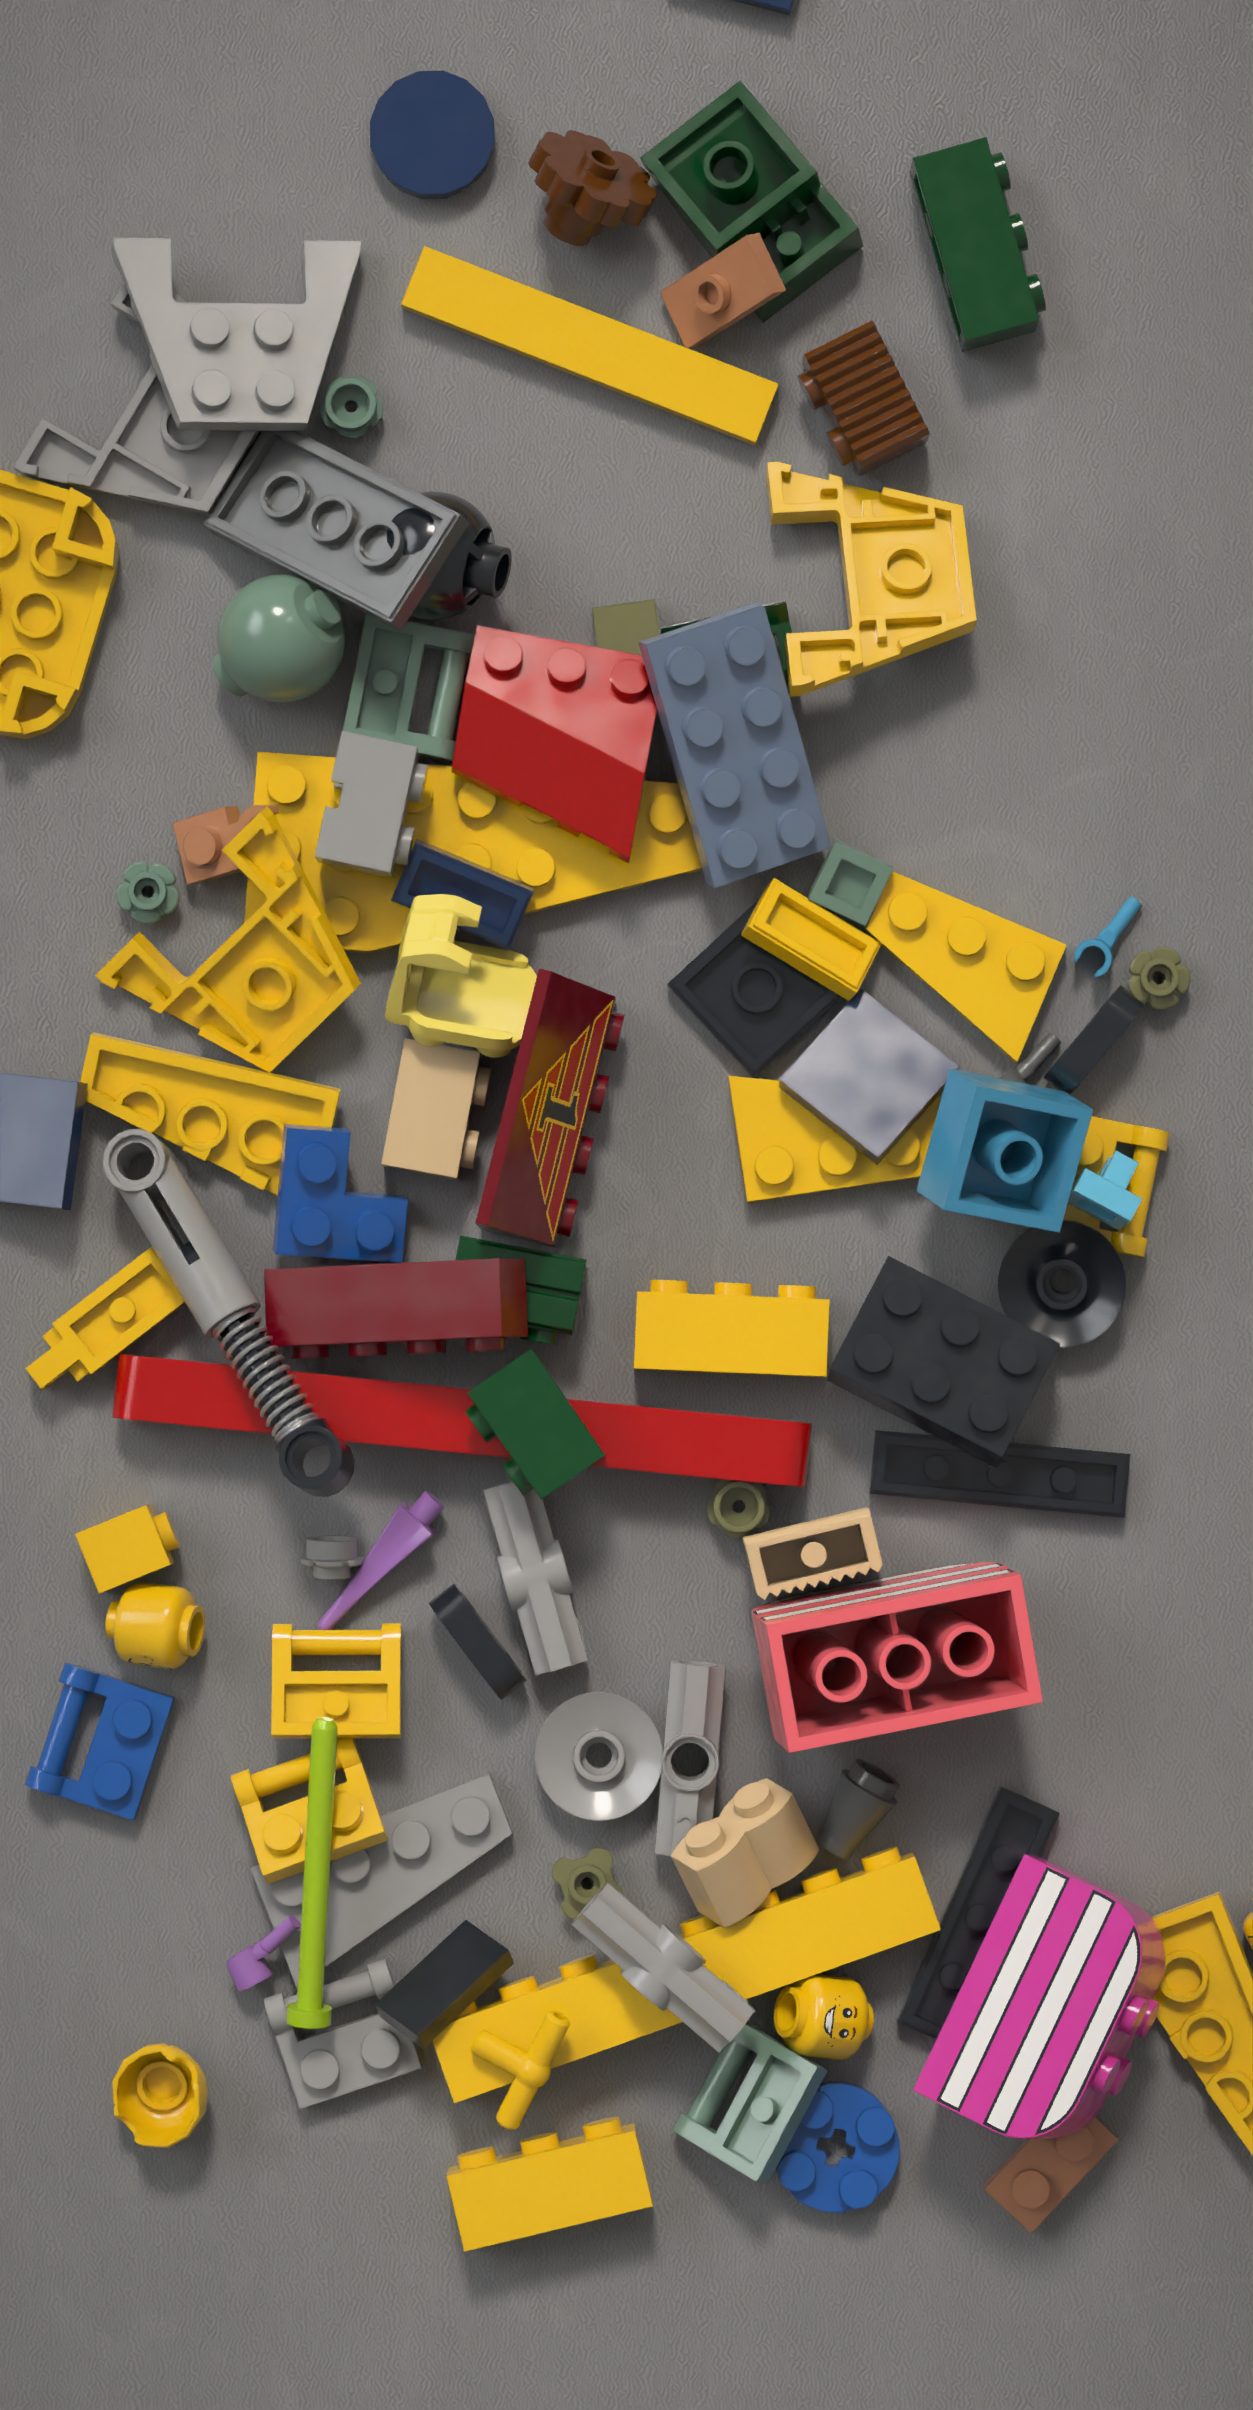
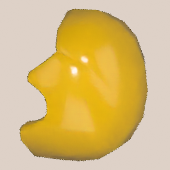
(160, 2095)

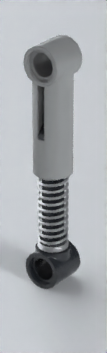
(224, 1307)

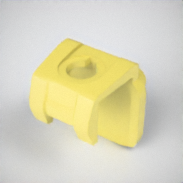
(455, 987)

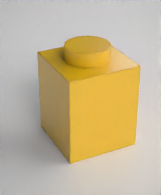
(128, 1547)

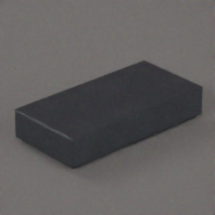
(444, 1984)

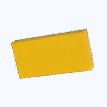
(811, 939)

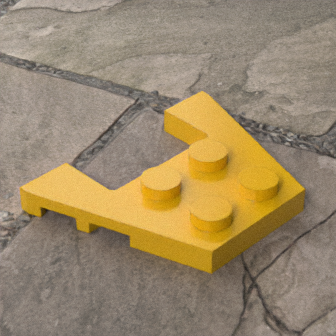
(900, 573)
(268, 978)

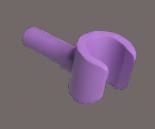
(250, 1965)

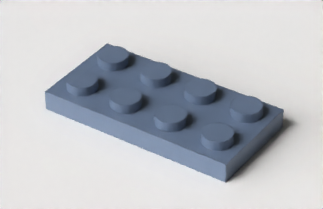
(735, 744)

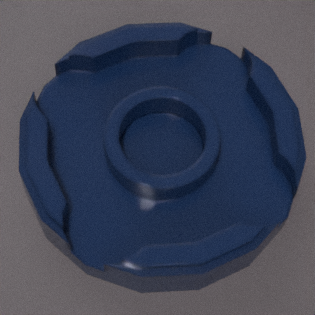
(432, 134)

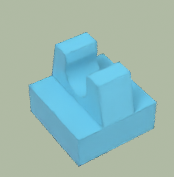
(1105, 1193)

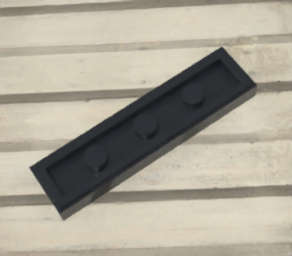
(1025, 1478)
(1008, 1832)

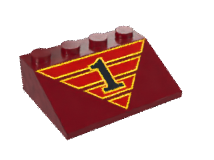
(547, 1110)

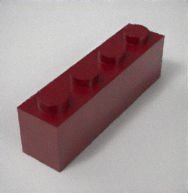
(396, 1304)

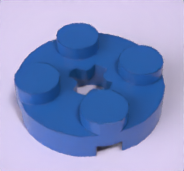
(856, 2178)

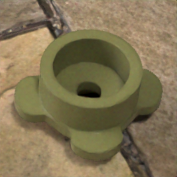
(572, 1872)

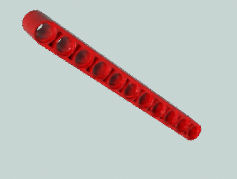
(437, 1420)

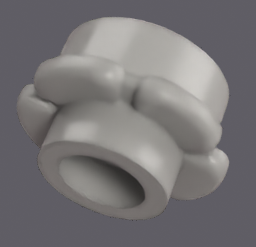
(331, 1556)

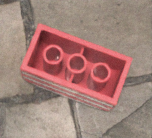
(895, 1654)

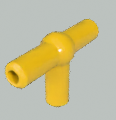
(530, 2068)

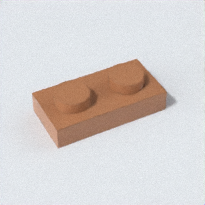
(1046, 2172)

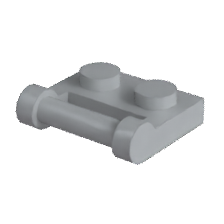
(348, 2054)

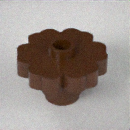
(588, 186)

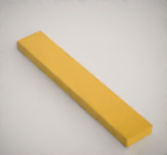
(589, 345)

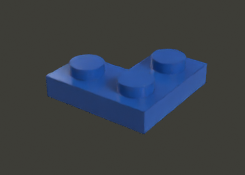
(316, 1212)

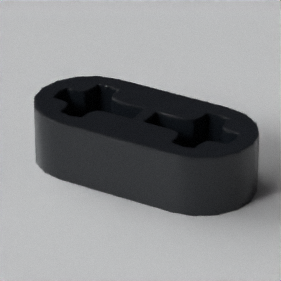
(1094, 1040)
(477, 1641)

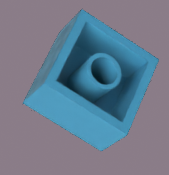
(1004, 1150)

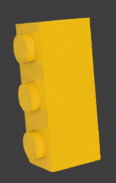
(731, 1330)
(548, 2184)

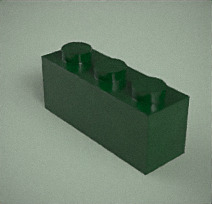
(977, 243)

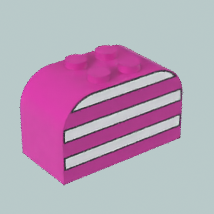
(1048, 2007)

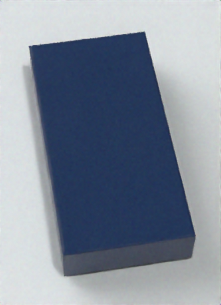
(441, 872)

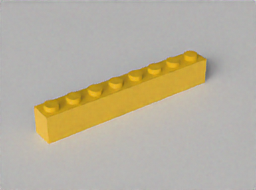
(769, 1948)

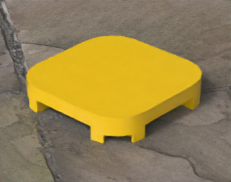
(53, 597)

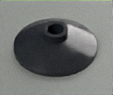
(1063, 1316)

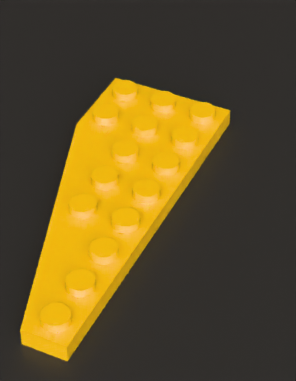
(474, 827)

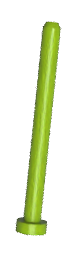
(309, 2009)

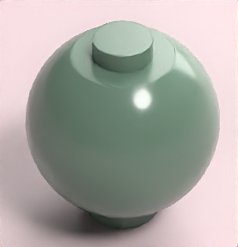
(279, 640)

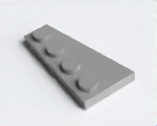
(373, 1886)

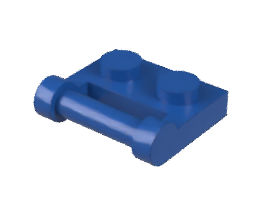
(120, 1749)

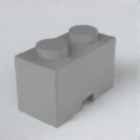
(376, 788)

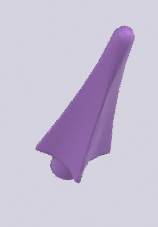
(401, 1537)

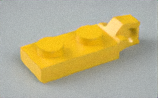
(108, 1321)

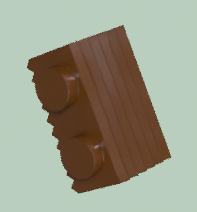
(863, 398)

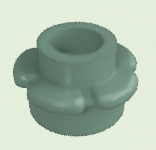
(354, 389)
(148, 909)

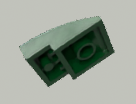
(742, 176)

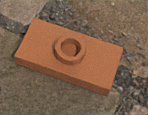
(722, 290)

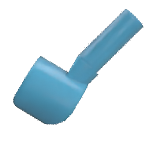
(1110, 935)

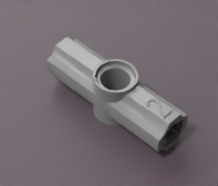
(535, 1578)
(691, 1717)
(663, 1967)

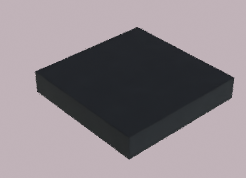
(750, 997)

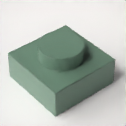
(850, 882)

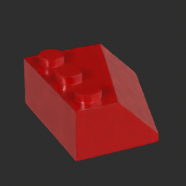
(558, 731)

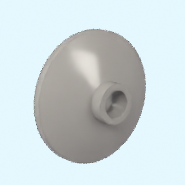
(592, 1790)

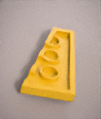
(205, 1104)

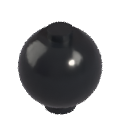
(472, 567)

